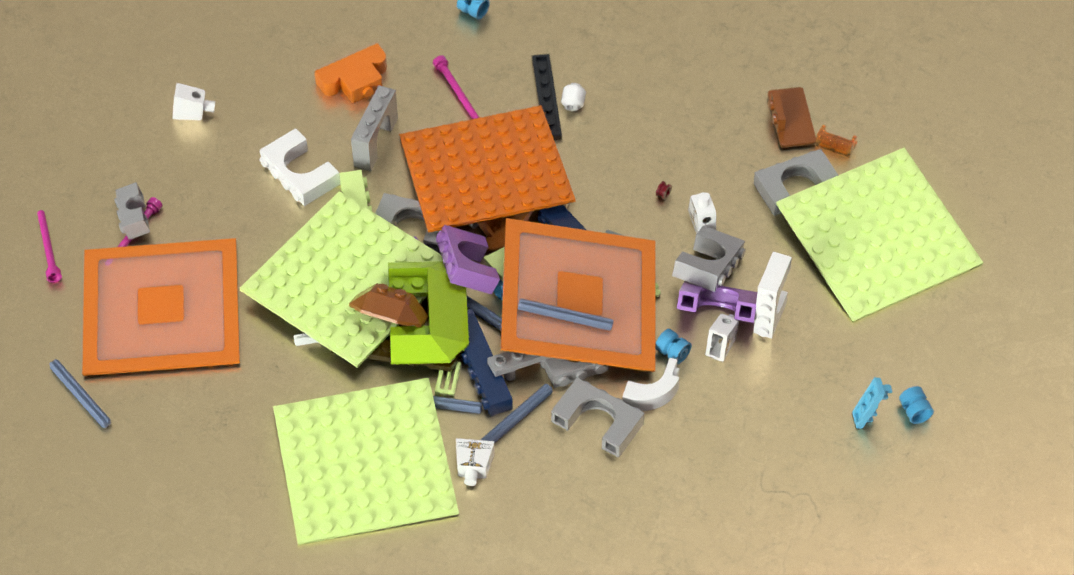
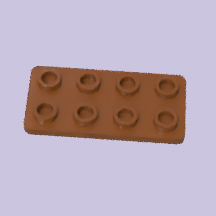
(791, 117)
(495, 230)

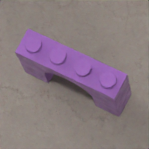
(456, 251)
(738, 300)

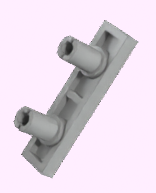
(508, 362)

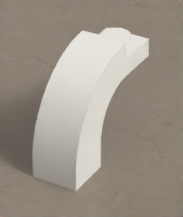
(653, 395)

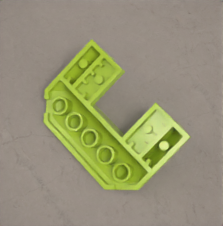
(446, 311)

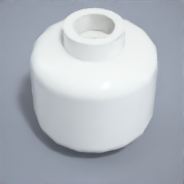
(573, 97)

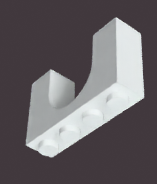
(304, 186)
(770, 297)

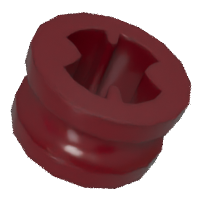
(663, 190)

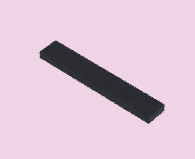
(546, 92)

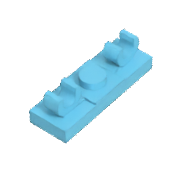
(869, 402)

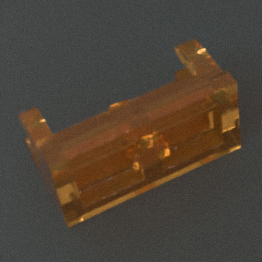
(835, 143)

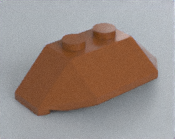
(390, 305)

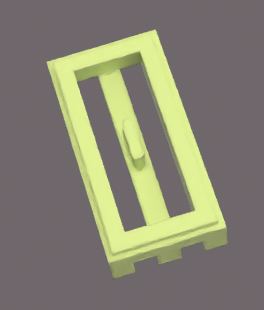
(446, 391)

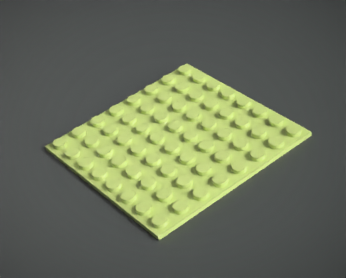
(879, 234)
(329, 264)
(364, 461)

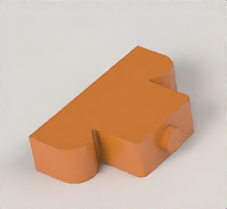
(355, 74)

